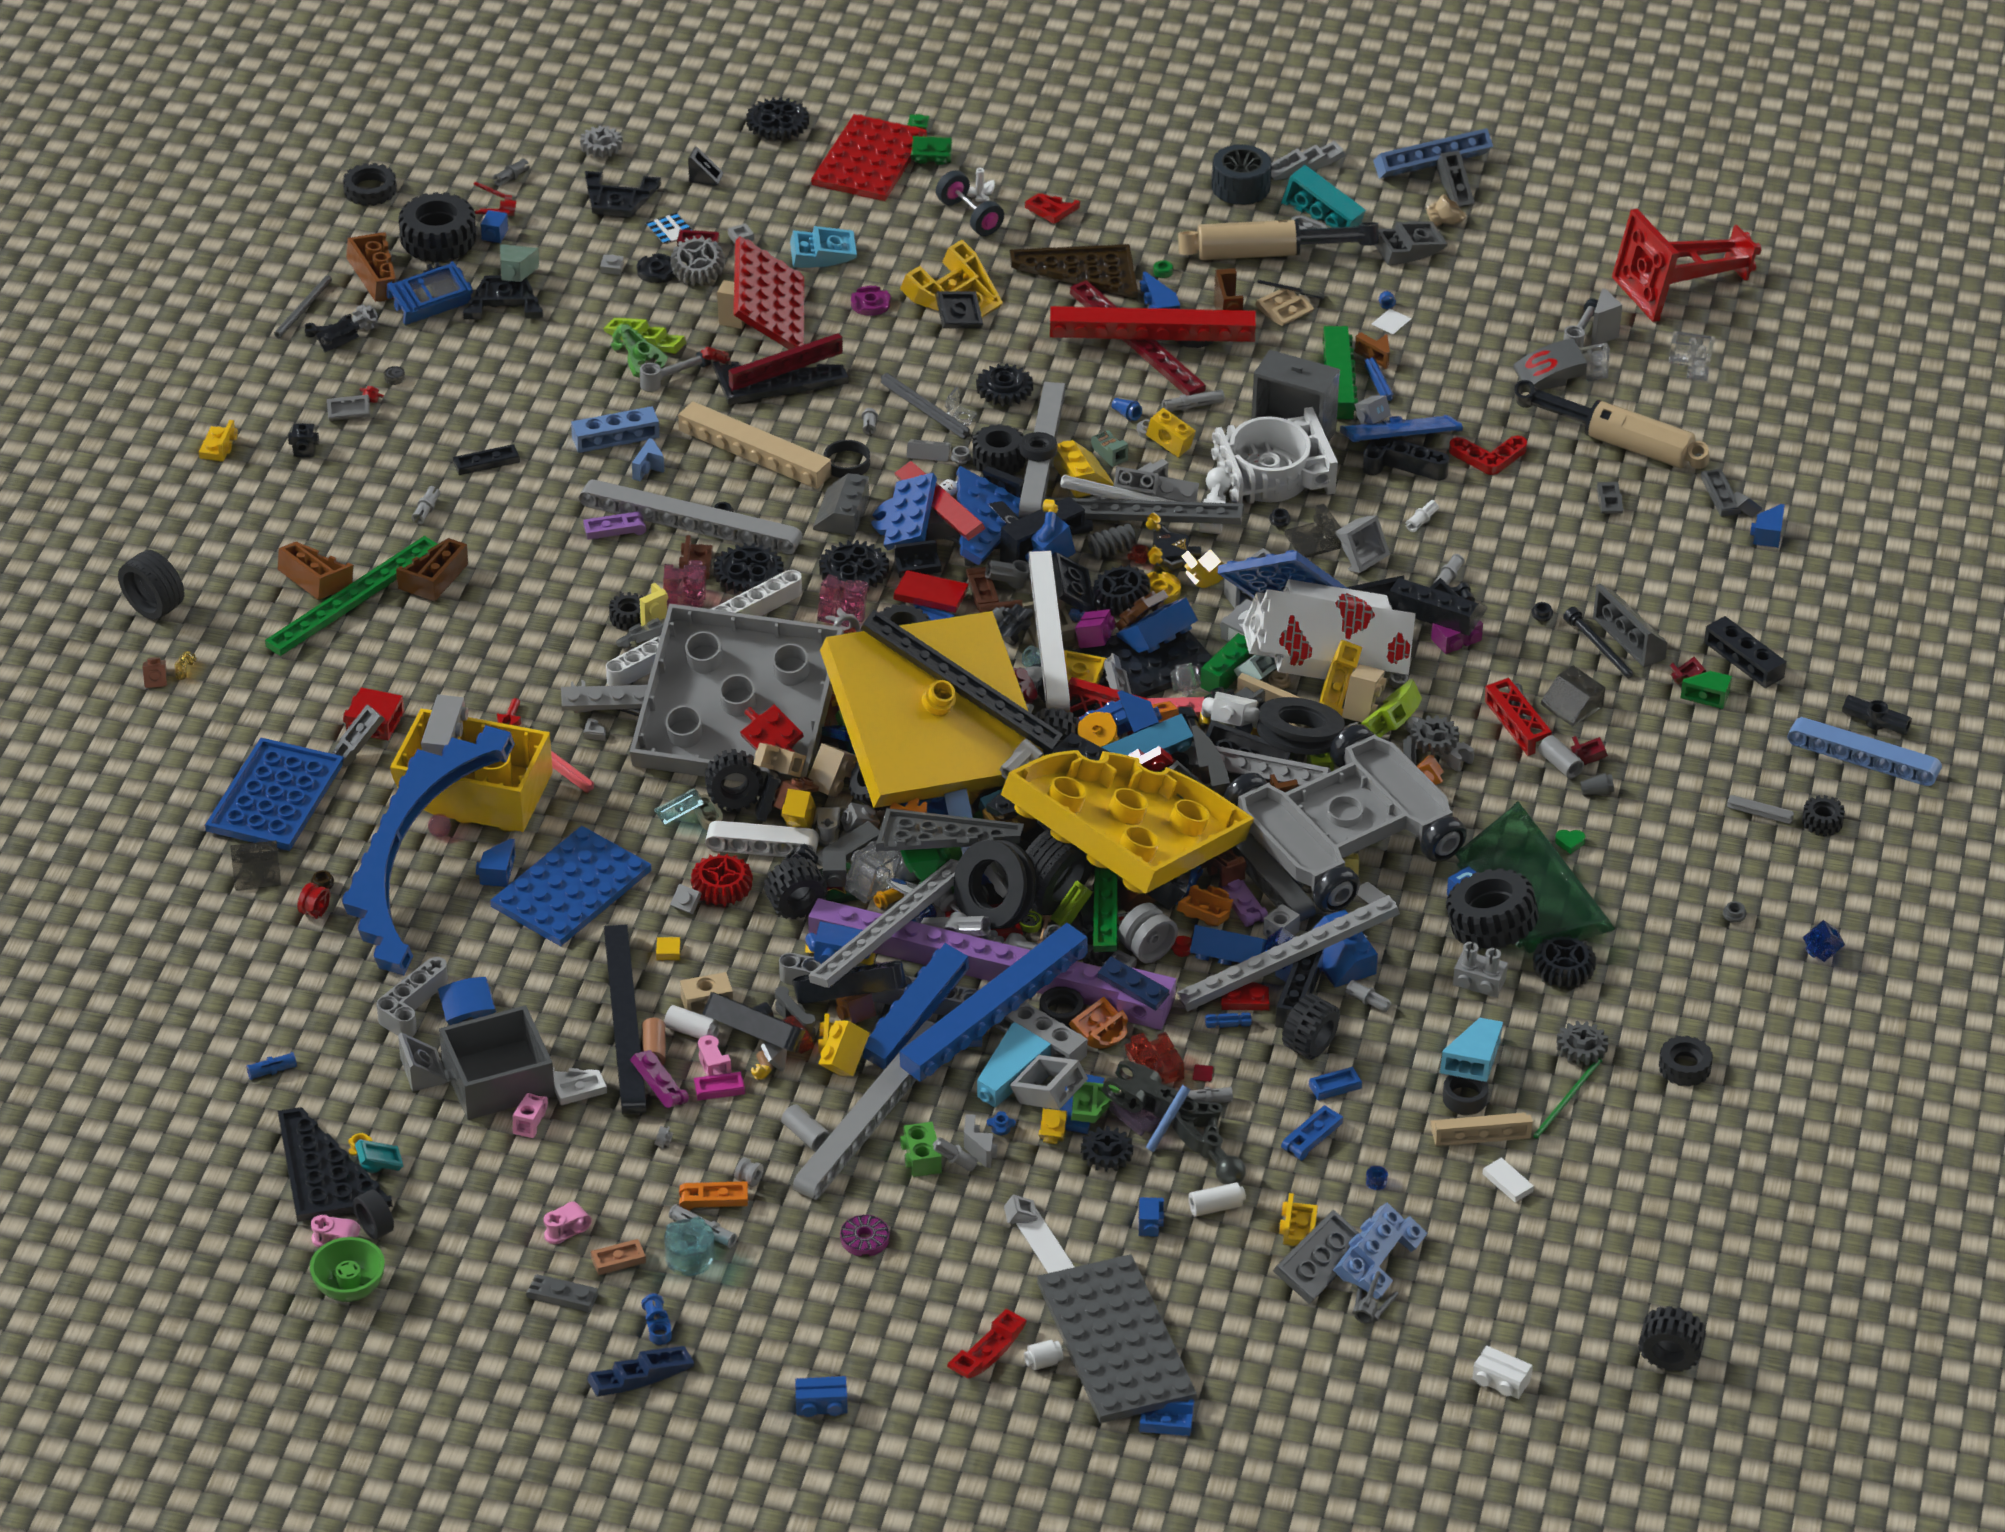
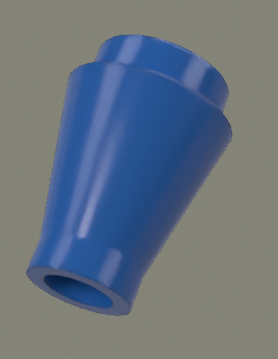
(1128, 408)

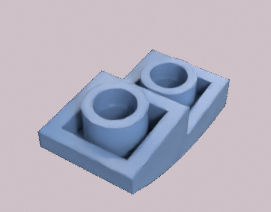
(958, 803)

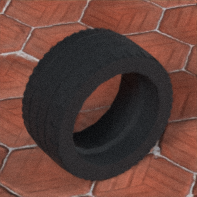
(151, 584)

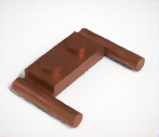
(984, 591)

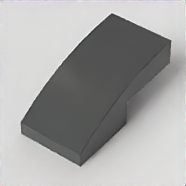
(1609, 497)

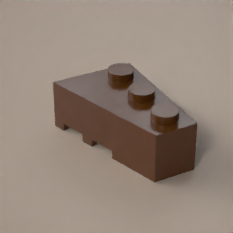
(434, 571)

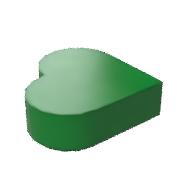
(1570, 840)

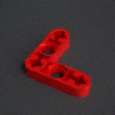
(1514, 447)

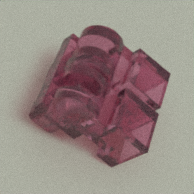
(685, 585)
(846, 595)

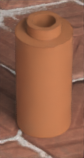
(654, 1037)

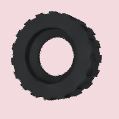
(1682, 1074)

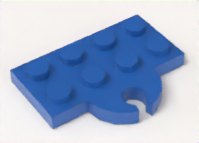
(907, 512)

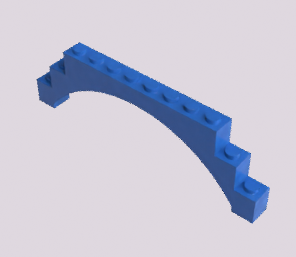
(424, 780)

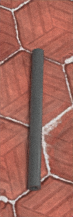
(302, 306)

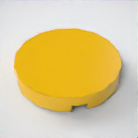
(1166, 582)

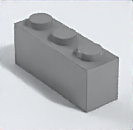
(444, 722)

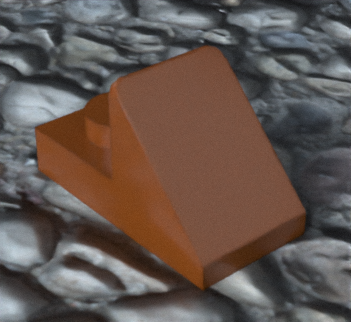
(1375, 349)

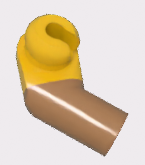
(763, 1068)

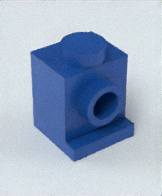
(1150, 1216)

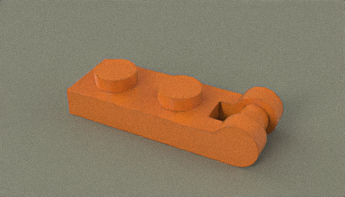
(713, 1194)

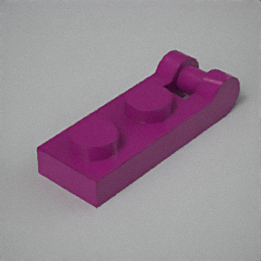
(659, 1079)

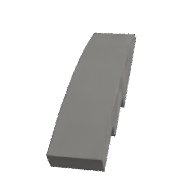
(1313, 158)

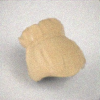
(1445, 211)

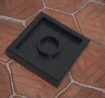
(959, 310)

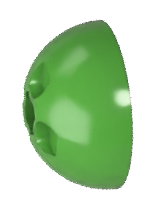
(347, 1268)

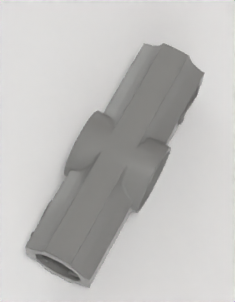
(974, 925)

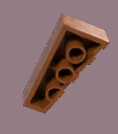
(372, 263)

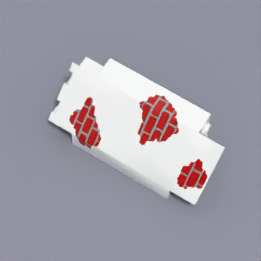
(1311, 619)

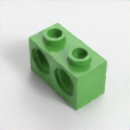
(920, 1155)

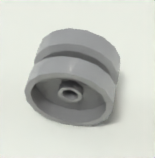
(1147, 932)

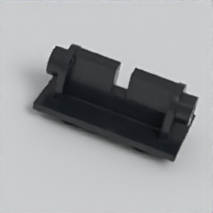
(338, 335)

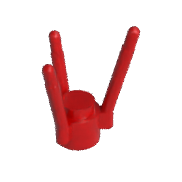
(507, 206)

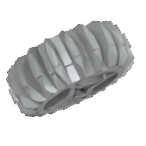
(699, 267)

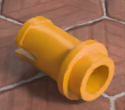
(887, 897)

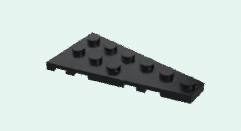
(788, 383)

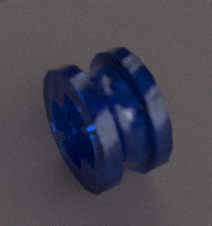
(1376, 1171)

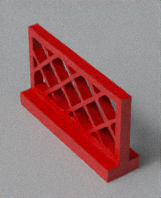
(1092, 694)

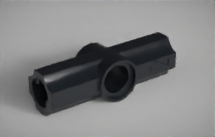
(1877, 714)

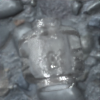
(1185, 678)

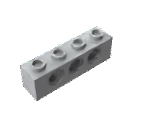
(1063, 1040)

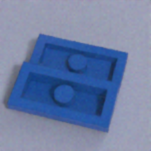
(466, 999)
(1171, 1420)

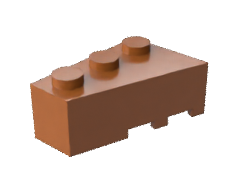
(312, 571)

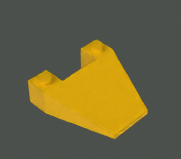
(965, 275)

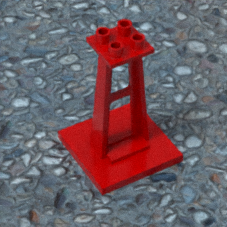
(1649, 261)

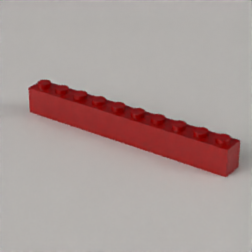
(1152, 324)

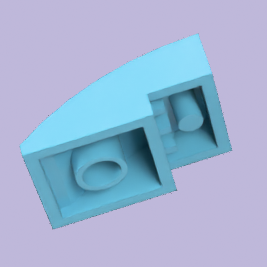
(822, 247)

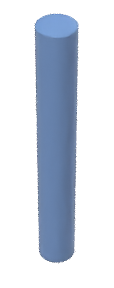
(1168, 1118)

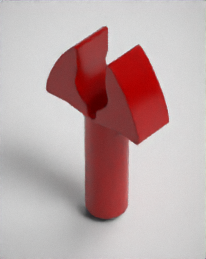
(510, 715)

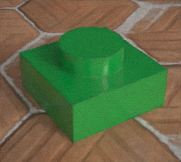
(919, 121)

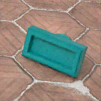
(375, 1156)

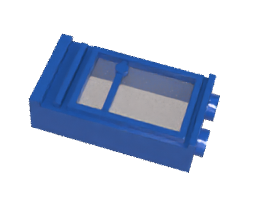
(430, 293)

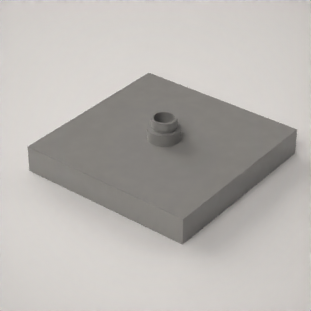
(714, 669)

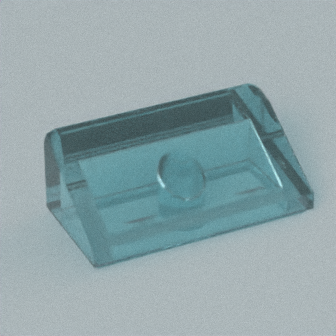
(679, 806)

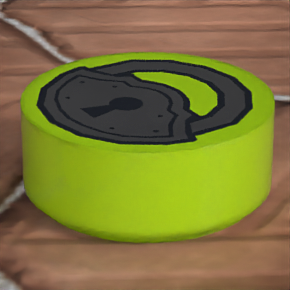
(1031, 923)

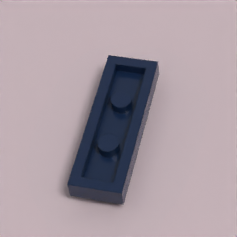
(1133, 983)

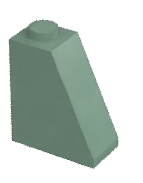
(518, 262)

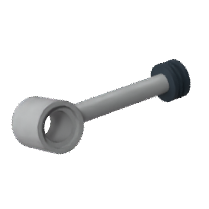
(1578, 332)
(652, 374)

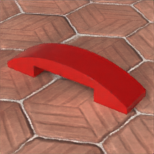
(990, 1347)

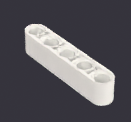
(758, 838)

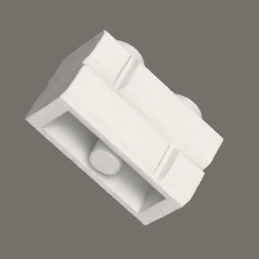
(1502, 1372)

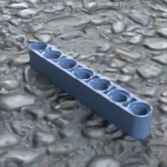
(1864, 751)

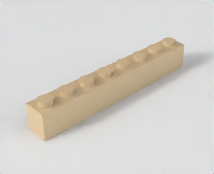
(754, 445)

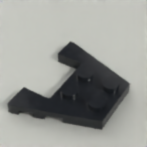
(617, 199)
(498, 292)

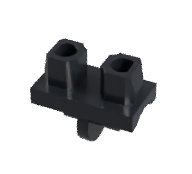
(1013, 622)

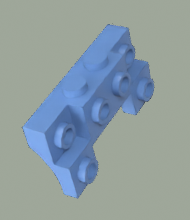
(1374, 1244)

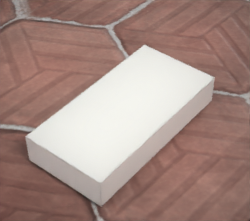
(1508, 1180)

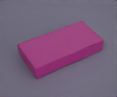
(719, 1086)

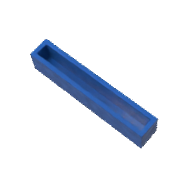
(916, 1005)

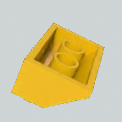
(1079, 463)

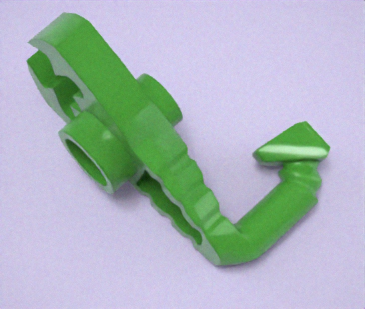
(638, 348)

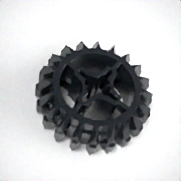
(1120, 588)
(1569, 962)

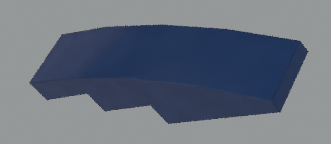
(645, 1370)

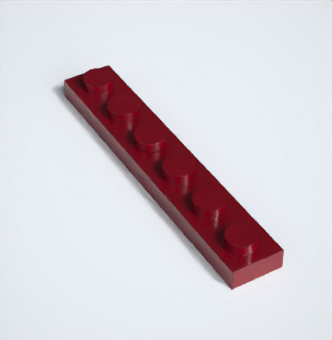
(785, 361)

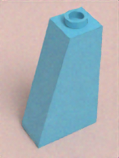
(1473, 1051)
(1008, 1061)

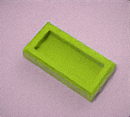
(1071, 904)

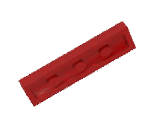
(1510, 715)

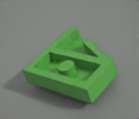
(1090, 1102)

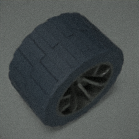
(1241, 174)

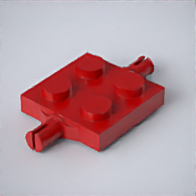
(771, 728)

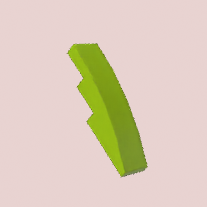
(654, 335)

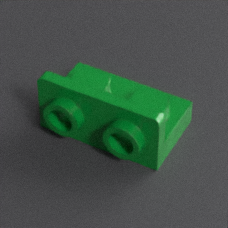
(931, 150)

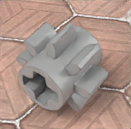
(365, 317)

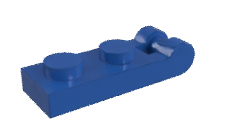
(1312, 1132)

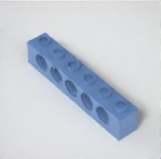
(1427, 153)

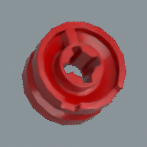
(313, 900)

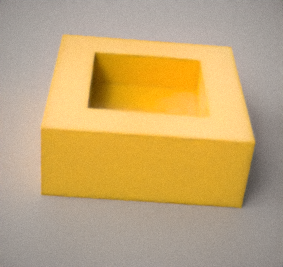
(668, 948)

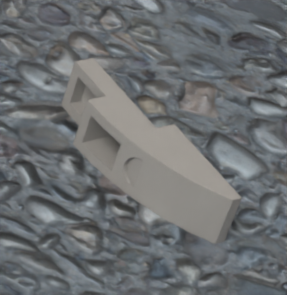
(1155, 485)

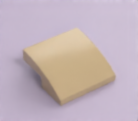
(1284, 306)

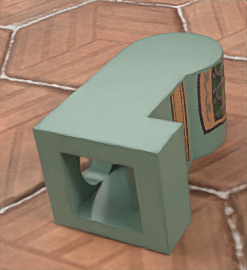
(1108, 446)

